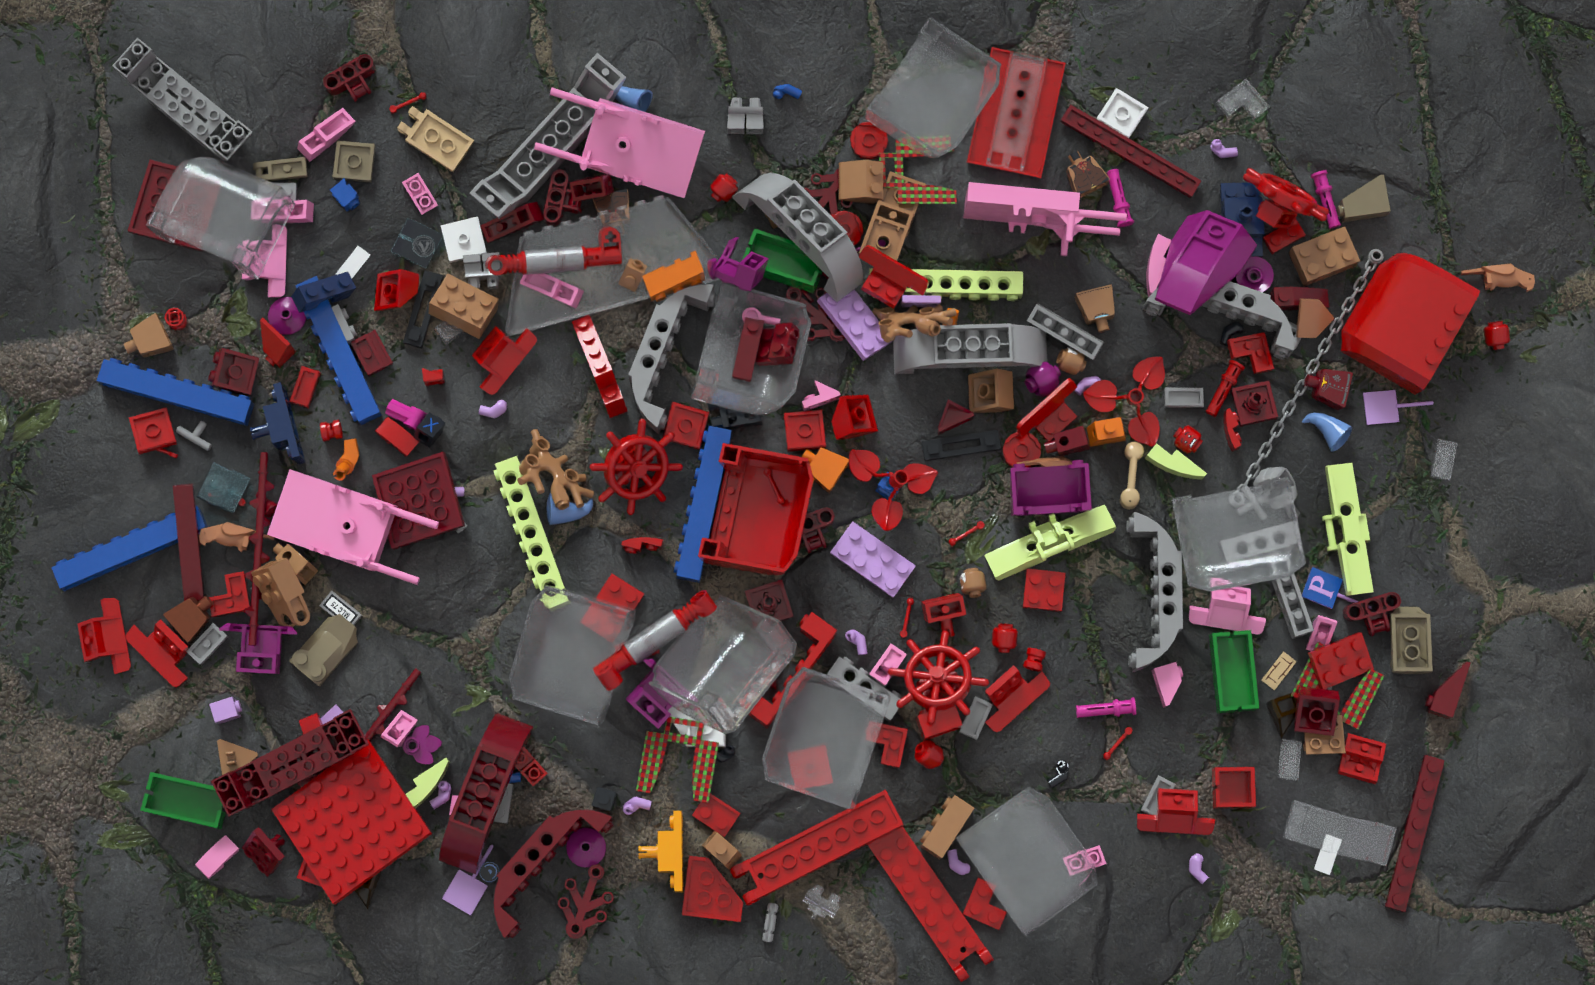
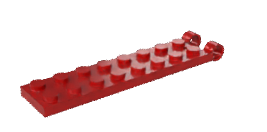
(819, 845)
(928, 900)

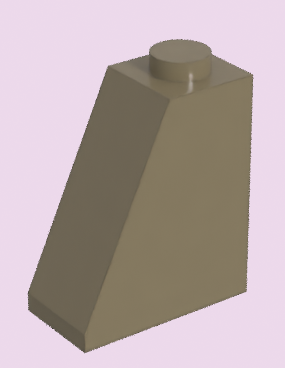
(1365, 202)

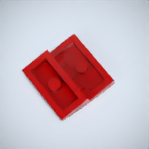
(1362, 758)

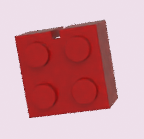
(945, 722)
(1233, 787)

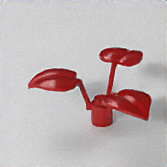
(1103, 393)
(888, 512)

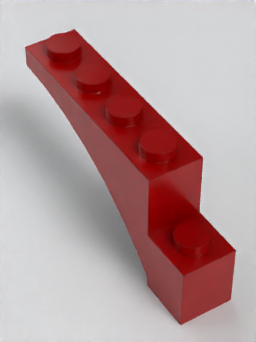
(599, 366)

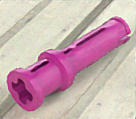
(1322, 189)
(1121, 205)
(1116, 707)

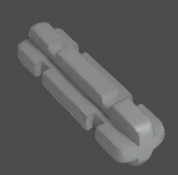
(770, 922)

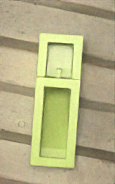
(1175, 463)
(427, 783)

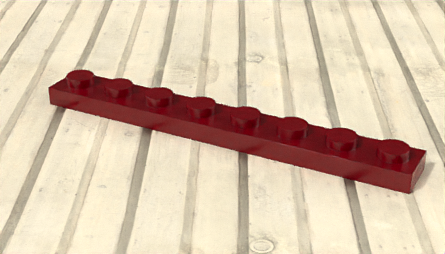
(1130, 151)
(1414, 833)

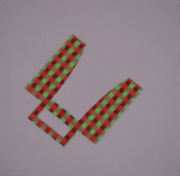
(914, 193)
(1359, 700)
(703, 762)

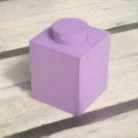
(226, 710)

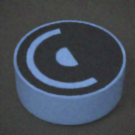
(489, 871)

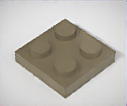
(354, 161)

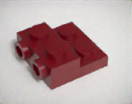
(777, 345)
(233, 371)

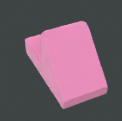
(825, 396)
(1322, 632)
(890, 659)
(399, 729)

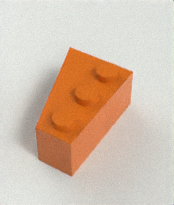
(674, 277)

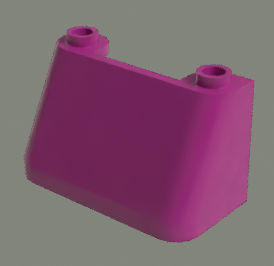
(1050, 489)

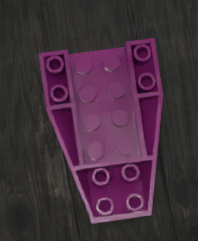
(1203, 260)

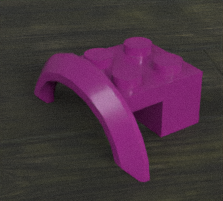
(742, 274)
(266, 654)
(648, 701)

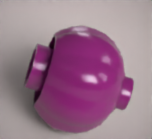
(1042, 379)

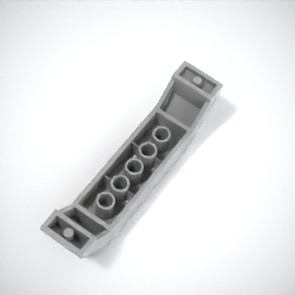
(562, 129)

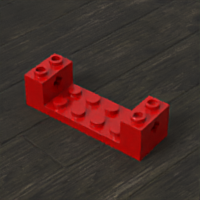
(822, 635)

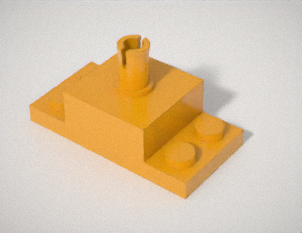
(669, 851)

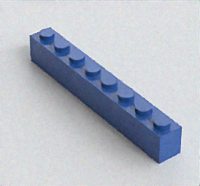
(342, 361)
(175, 392)
(704, 504)
(120, 551)

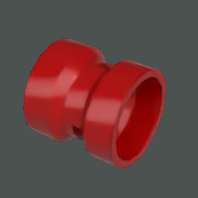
(179, 322)
(331, 430)
(1034, 659)

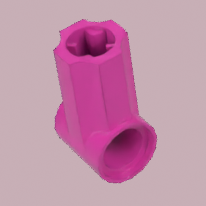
(408, 415)

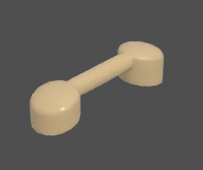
(1133, 452)

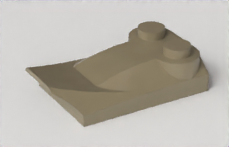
(1410, 641)
(325, 649)

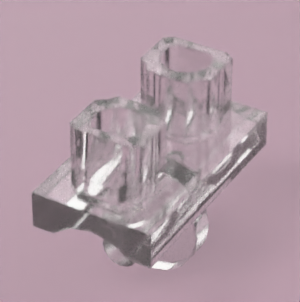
(820, 905)

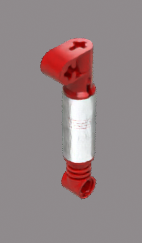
(561, 258)
(652, 639)

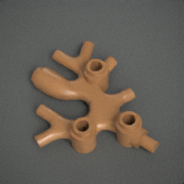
(925, 321)
(540, 460)

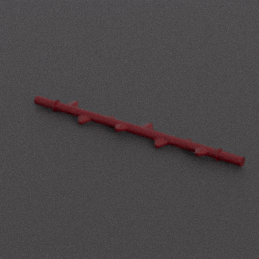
(257, 539)
(386, 710)

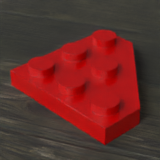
(709, 893)

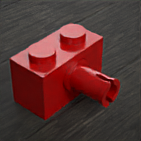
(943, 610)

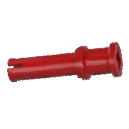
(1228, 380)

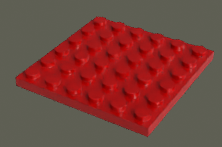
(351, 822)

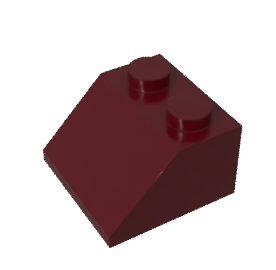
(1316, 710)

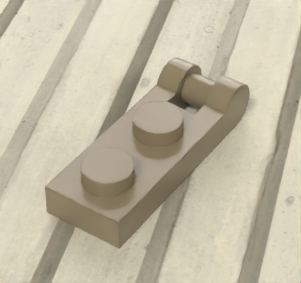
(282, 169)

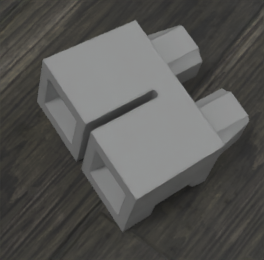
(737, 117)
(474, 271)

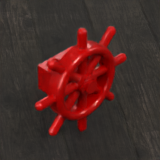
(1286, 200)
(630, 461)
(940, 680)

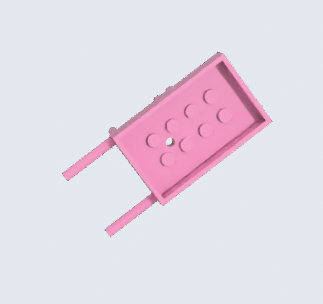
(656, 150)
(1035, 207)
(315, 517)

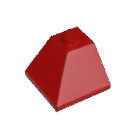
(395, 289)
(275, 345)
(853, 417)

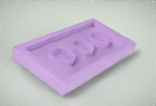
(855, 323)
(872, 559)

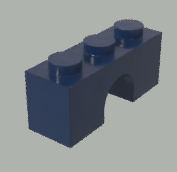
(334, 288)

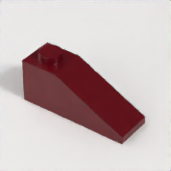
(512, 222)
(1288, 297)
(748, 349)
(1446, 696)

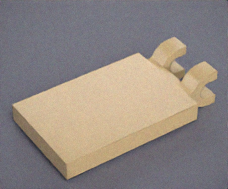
(436, 138)

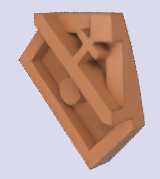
(1312, 318)

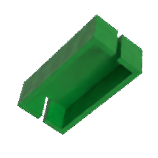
(785, 262)
(1234, 671)
(183, 801)

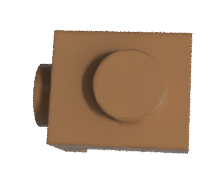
(632, 274)

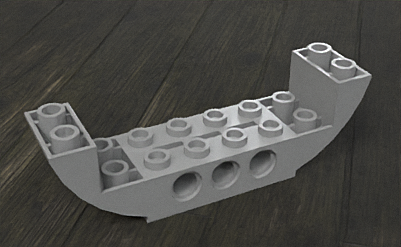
(181, 101)
(808, 228)
(1259, 311)
(666, 317)
(971, 347)
(1164, 558)

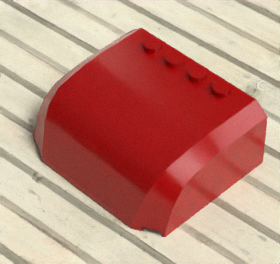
(1407, 320)
(749, 524)

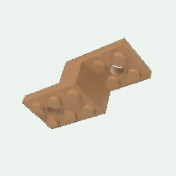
(891, 220)

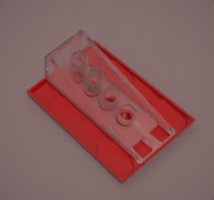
(1014, 129)

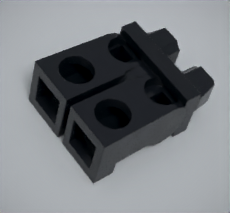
(733, 419)

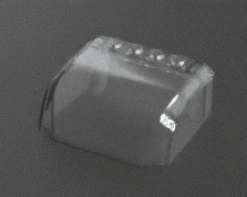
(935, 92)
(222, 212)
(769, 385)
(1239, 536)
(559, 648)
(723, 664)
(824, 737)
(1030, 859)

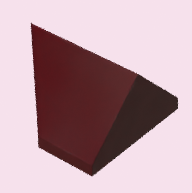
(953, 416)

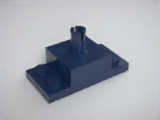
(1241, 205)
(281, 425)

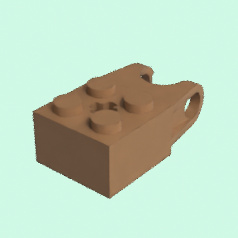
(281, 591)

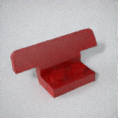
(889, 277)
(502, 356)
(1051, 414)
(106, 637)
(162, 650)
(1012, 695)
(1176, 814)

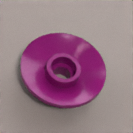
(1261, 269)
(286, 325)
(593, 855)

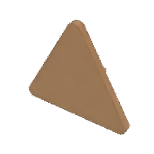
(233, 756)

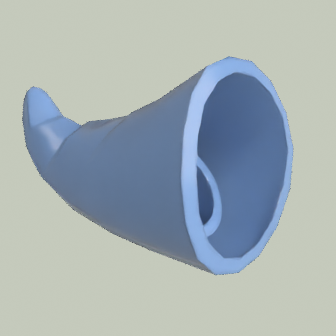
(634, 98)
(1333, 429)
(567, 515)

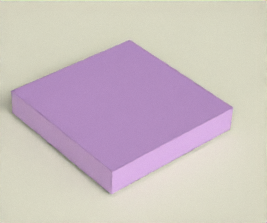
(920, 300)

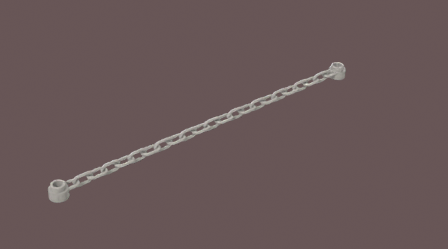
(1370, 259)

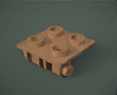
(1324, 743)

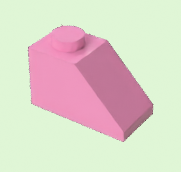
(1167, 681)

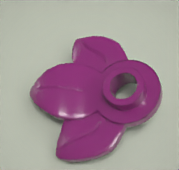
(425, 745)

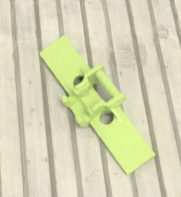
(1355, 531)
(1016, 557)

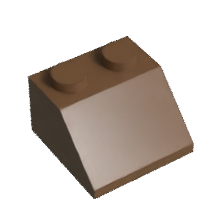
(861, 181)
(991, 391)

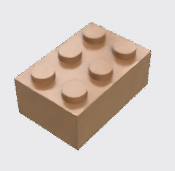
(1324, 256)
(463, 306)
(946, 826)

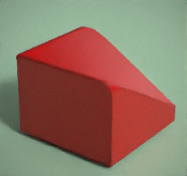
(433, 377)

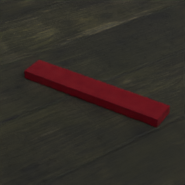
(188, 541)

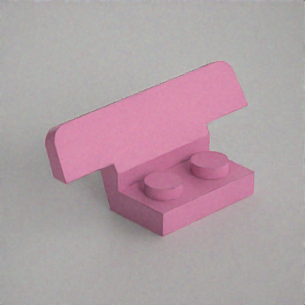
(275, 268)
(1228, 611)

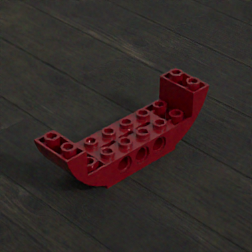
(290, 763)
(483, 792)
(511, 883)

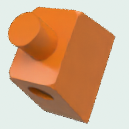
(1106, 432)
(826, 467)

